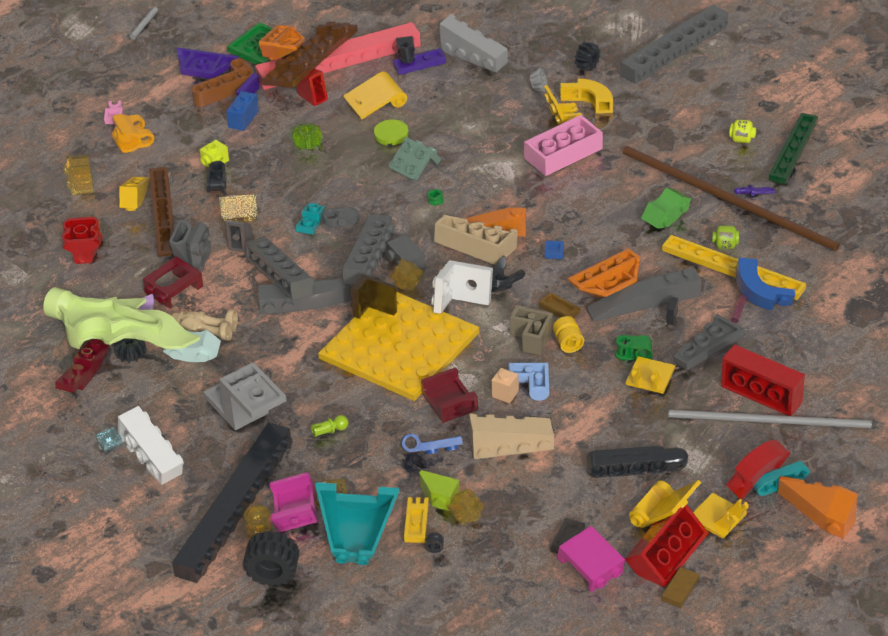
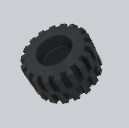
(271, 558)

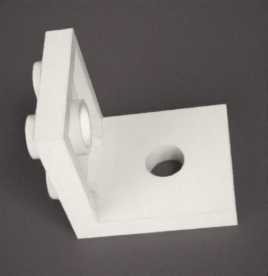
(453, 284)

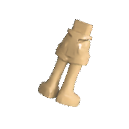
(200, 321)

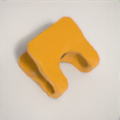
(128, 135)

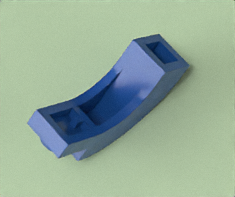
(756, 290)

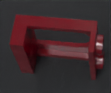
(187, 274)

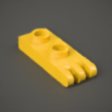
(416, 520)

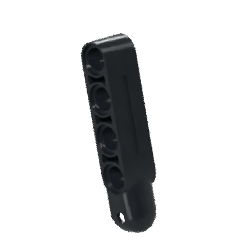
(635, 461)

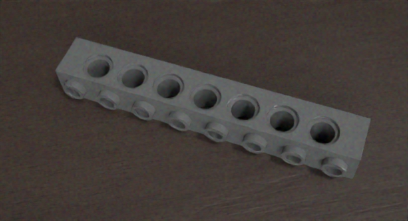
(674, 44)

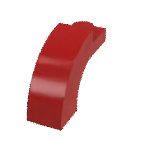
(756, 464)

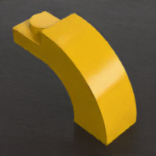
(590, 92)

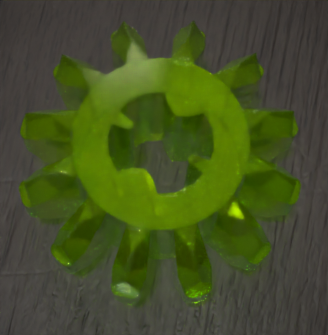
(307, 136)

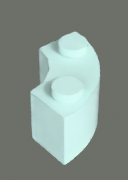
(200, 351)

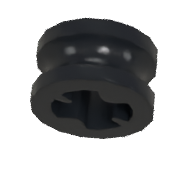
(434, 542)

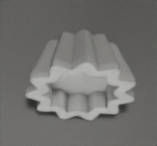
(538, 80)

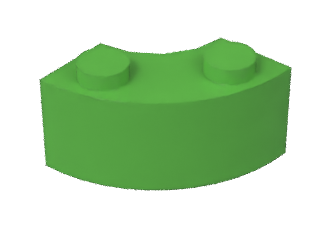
(666, 208)

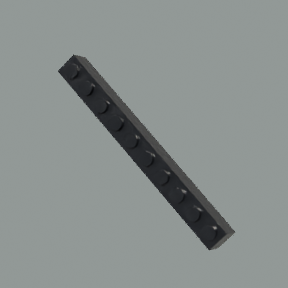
(232, 503)

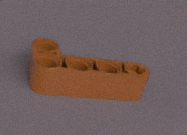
(222, 86)

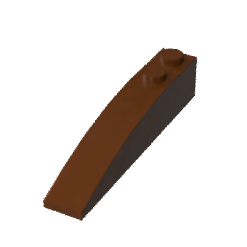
(162, 209)

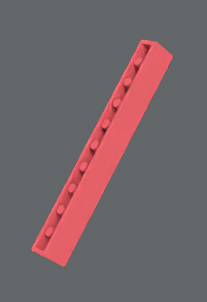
(356, 50)

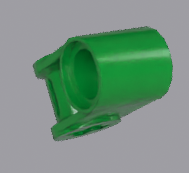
(633, 347)

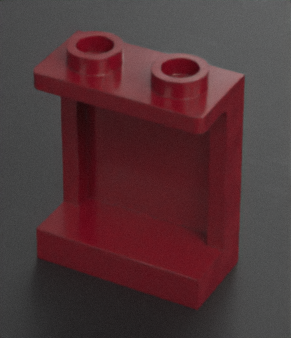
(448, 395)

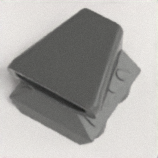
(191, 244)

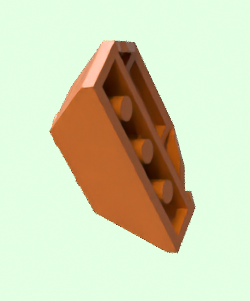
(280, 42)
(608, 275)

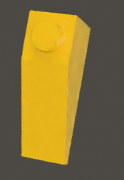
(133, 192)

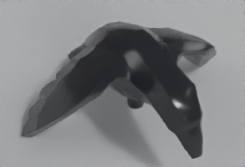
(499, 280)

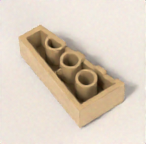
(475, 238)
(509, 435)

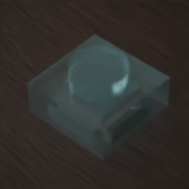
(109, 439)

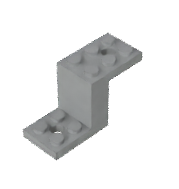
(244, 396)

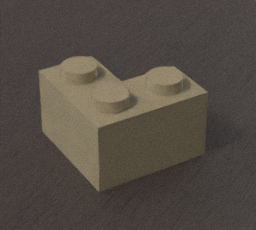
(533, 327)

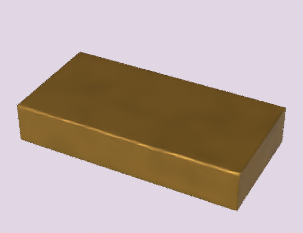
(558, 306)
(680, 587)

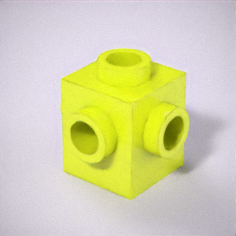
(214, 152)

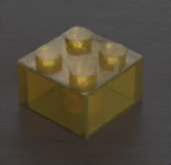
(239, 208)

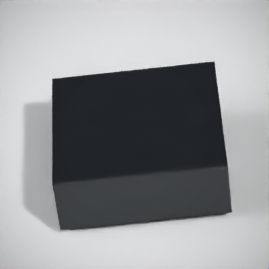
(672, 311)

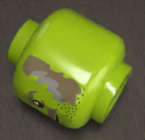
(726, 237)

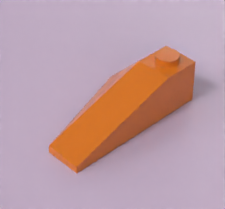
(506, 218)
(828, 507)

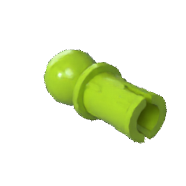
(329, 426)

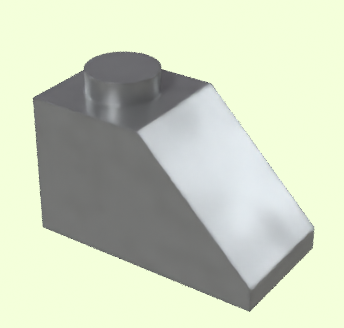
(238, 234)

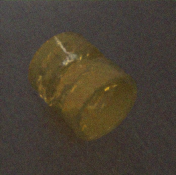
(257, 519)

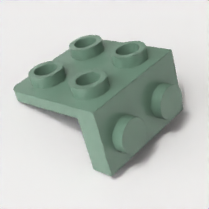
(413, 158)

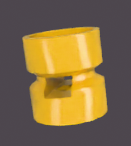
(568, 334)

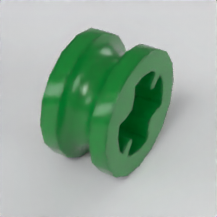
(435, 197)

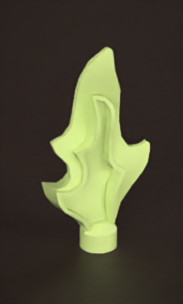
(114, 320)

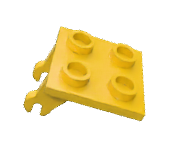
(561, 110)
(650, 375)
(720, 515)

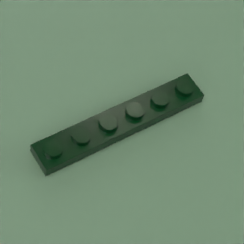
(793, 148)

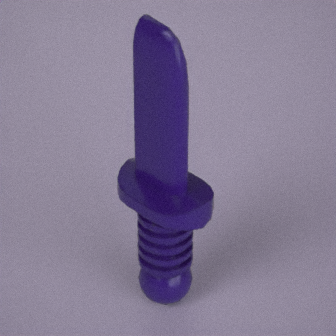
(750, 190)

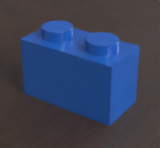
(242, 111)

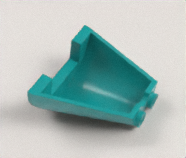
(354, 521)

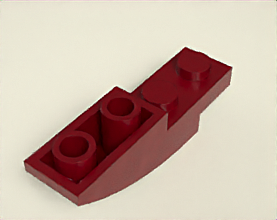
(84, 368)

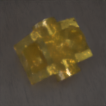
(406, 274)
(466, 507)

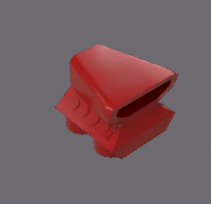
(82, 238)

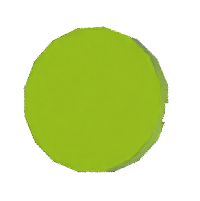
(391, 132)

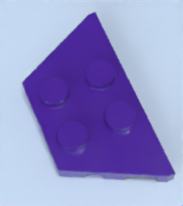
(203, 63)

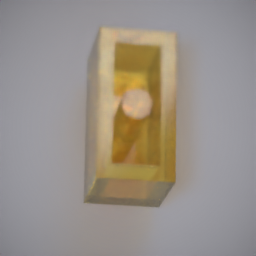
(80, 175)

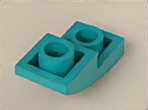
(310, 218)

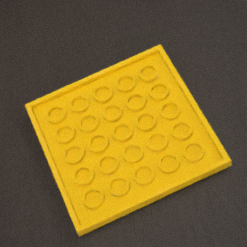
(401, 347)

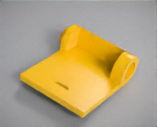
(375, 94)
(660, 503)

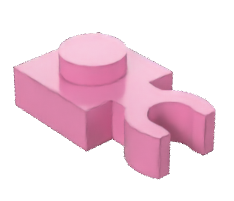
(111, 111)

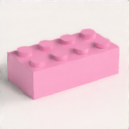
(563, 145)

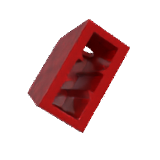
(313, 88)

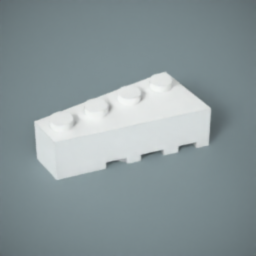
(149, 445)

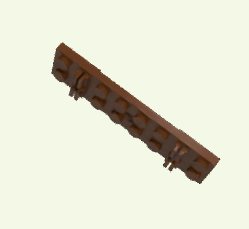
(309, 54)

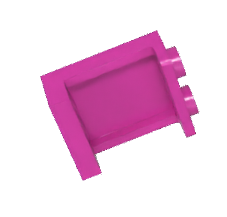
(294, 502)
(592, 558)

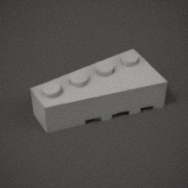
(471, 45)

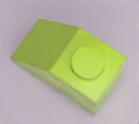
(439, 488)

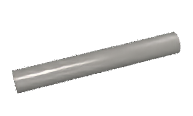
(143, 23)

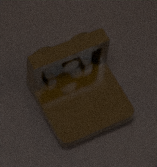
(374, 294)

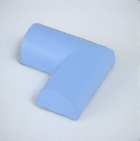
(536, 375)

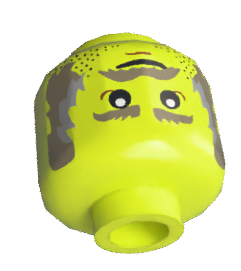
(742, 131)

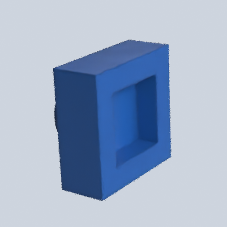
(554, 249)

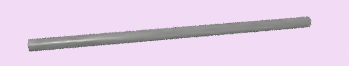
(770, 418)

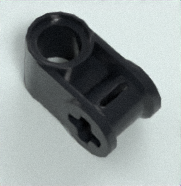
(406, 49)
(216, 177)

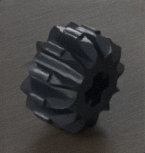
(587, 56)
(130, 349)

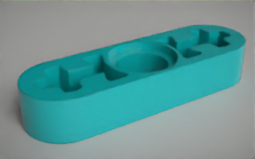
(770, 482)

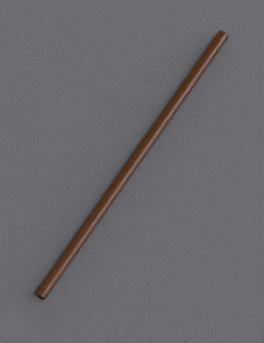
(731, 198)

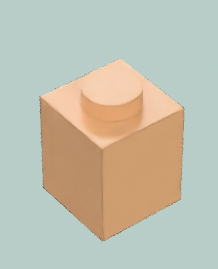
(505, 385)

